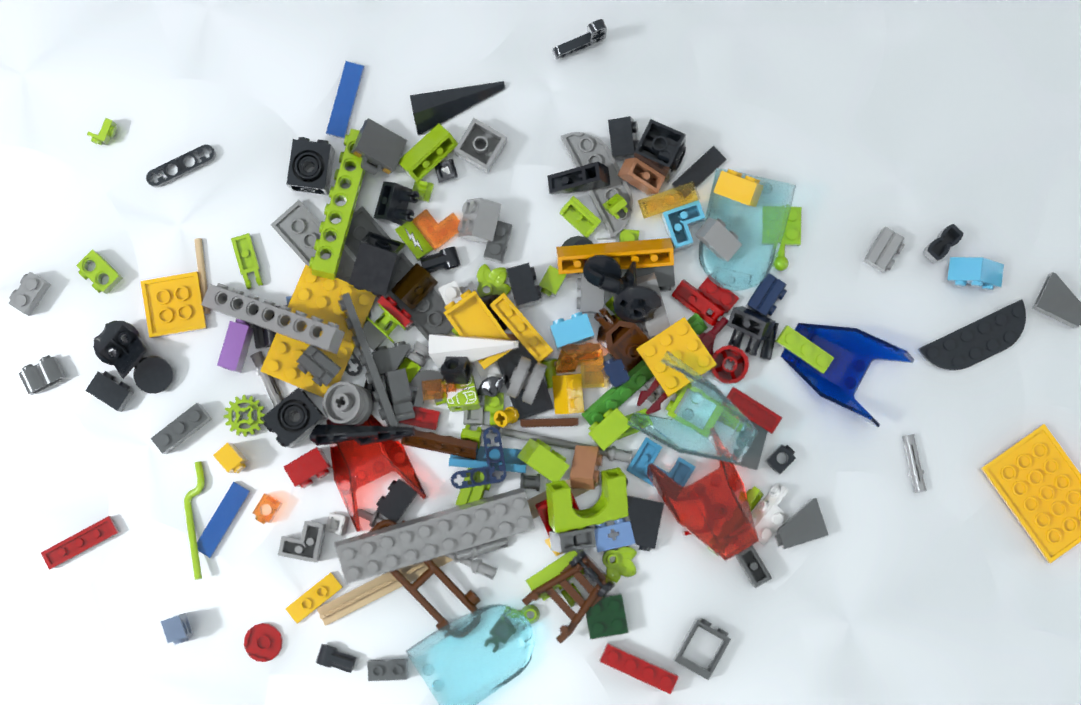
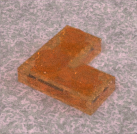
(436, 233)
(572, 354)

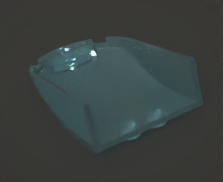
(758, 230)
(474, 654)

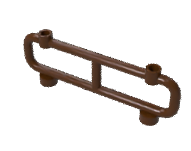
(469, 599)

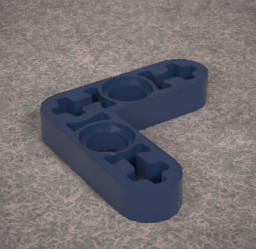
(487, 471)

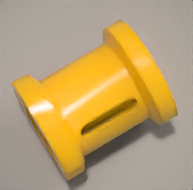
(506, 416)

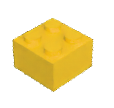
(733, 186)

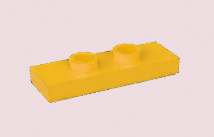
(314, 597)

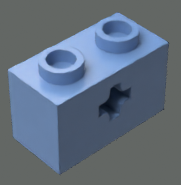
(624, 538)

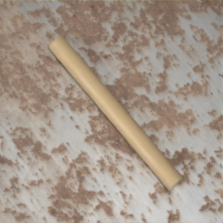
(201, 270)

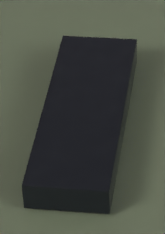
(702, 168)

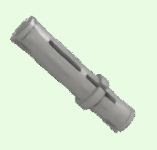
(268, 381)
(914, 463)
(484, 548)

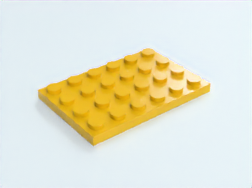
(316, 298)
(1040, 491)

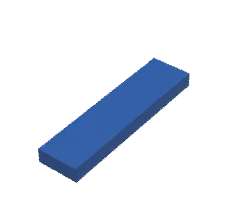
(345, 100)
(222, 519)

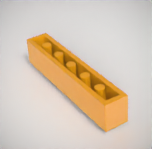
(644, 252)

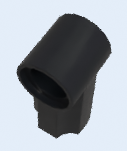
(445, 259)
(331, 657)

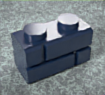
(766, 295)
(615, 373)

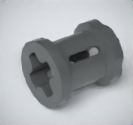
(530, 482)

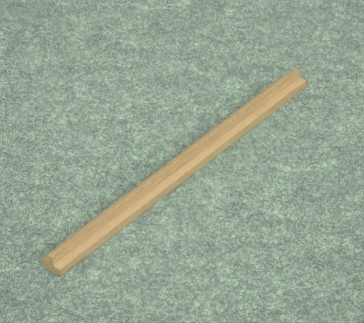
(387, 582)

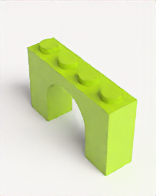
(610, 506)

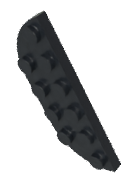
(977, 340)

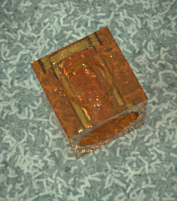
(273, 503)

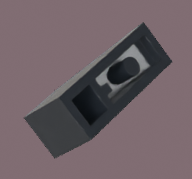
(579, 179)

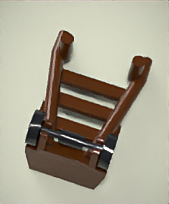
(595, 573)

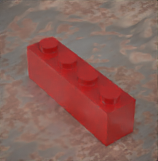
(638, 668)

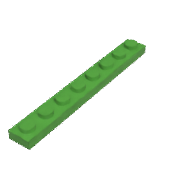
(638, 377)

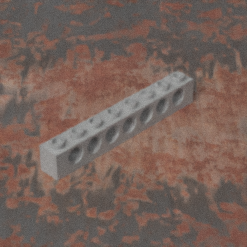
(329, 340)

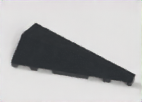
(445, 104)
(361, 434)

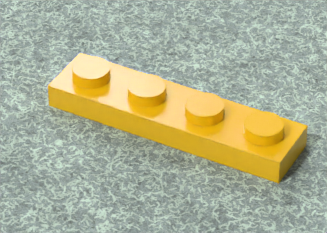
(521, 328)

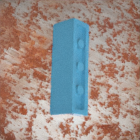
(512, 463)

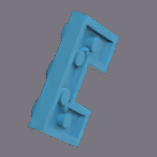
(647, 454)

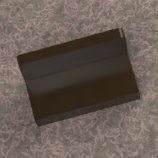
(414, 286)

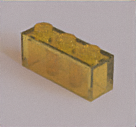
(668, 199)

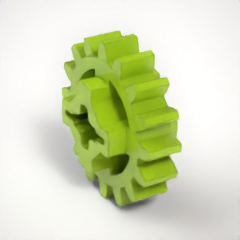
(238, 422)

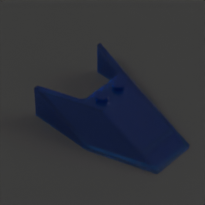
(852, 355)

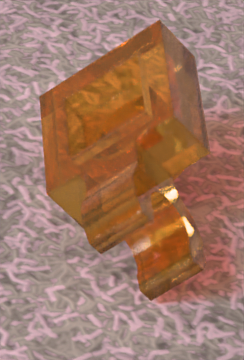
(434, 389)

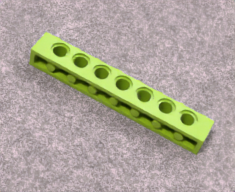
(328, 267)

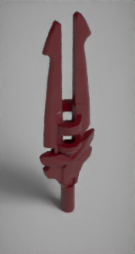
(708, 341)

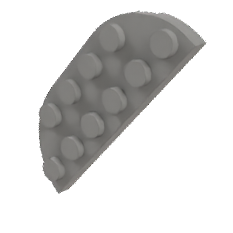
(589, 149)

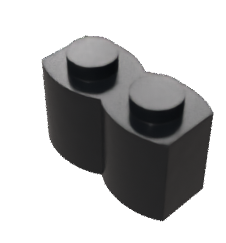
(945, 240)

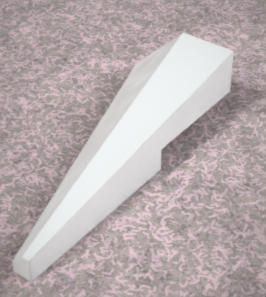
(461, 346)

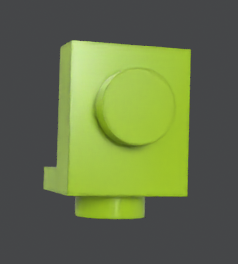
(106, 132)

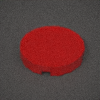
(263, 642)

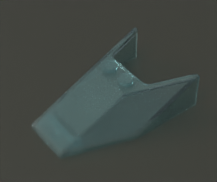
(704, 425)

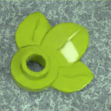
(493, 279)
(622, 563)

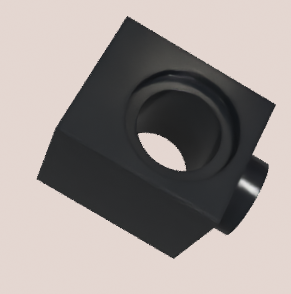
(456, 370)
(772, 461)

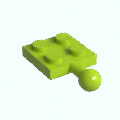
(791, 237)

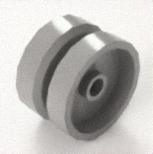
(524, 379)
(347, 403)

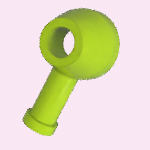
(533, 608)

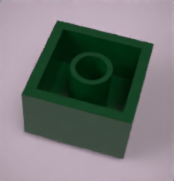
(607, 617)

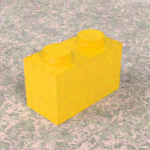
(568, 394)
(231, 458)

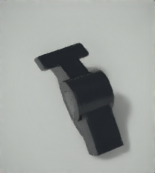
(492, 385)

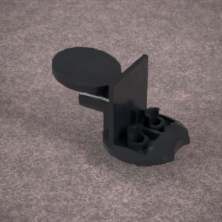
(631, 301)
(150, 373)

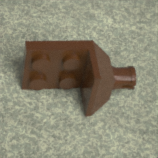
(620, 338)

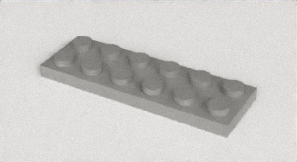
(300, 232)

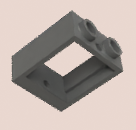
(693, 666)

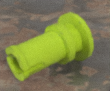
(550, 371)

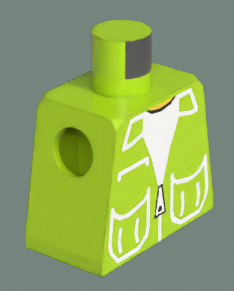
(464, 399)

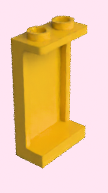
(473, 318)

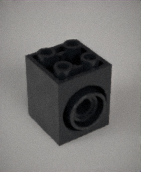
(661, 148)
(306, 155)
(281, 418)

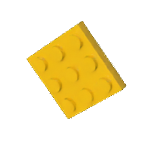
(173, 304)
(682, 343)

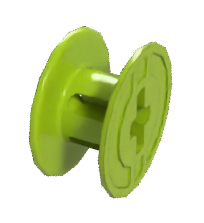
(386, 323)

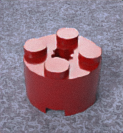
(738, 370)

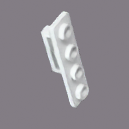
(768, 515)

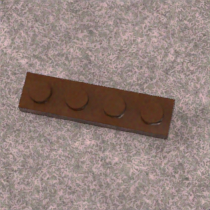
(442, 444)

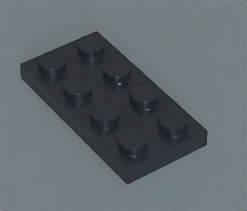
(542, 400)

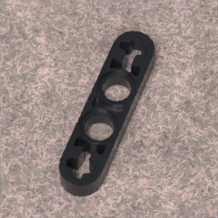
(180, 163)

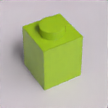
(552, 281)

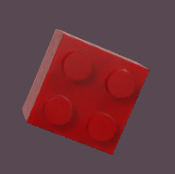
(308, 467)

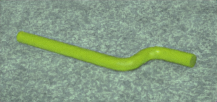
(190, 520)

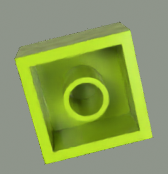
(547, 463)

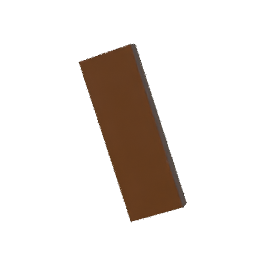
(556, 422)

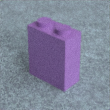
(235, 346)

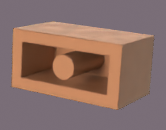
(641, 176)
(585, 467)

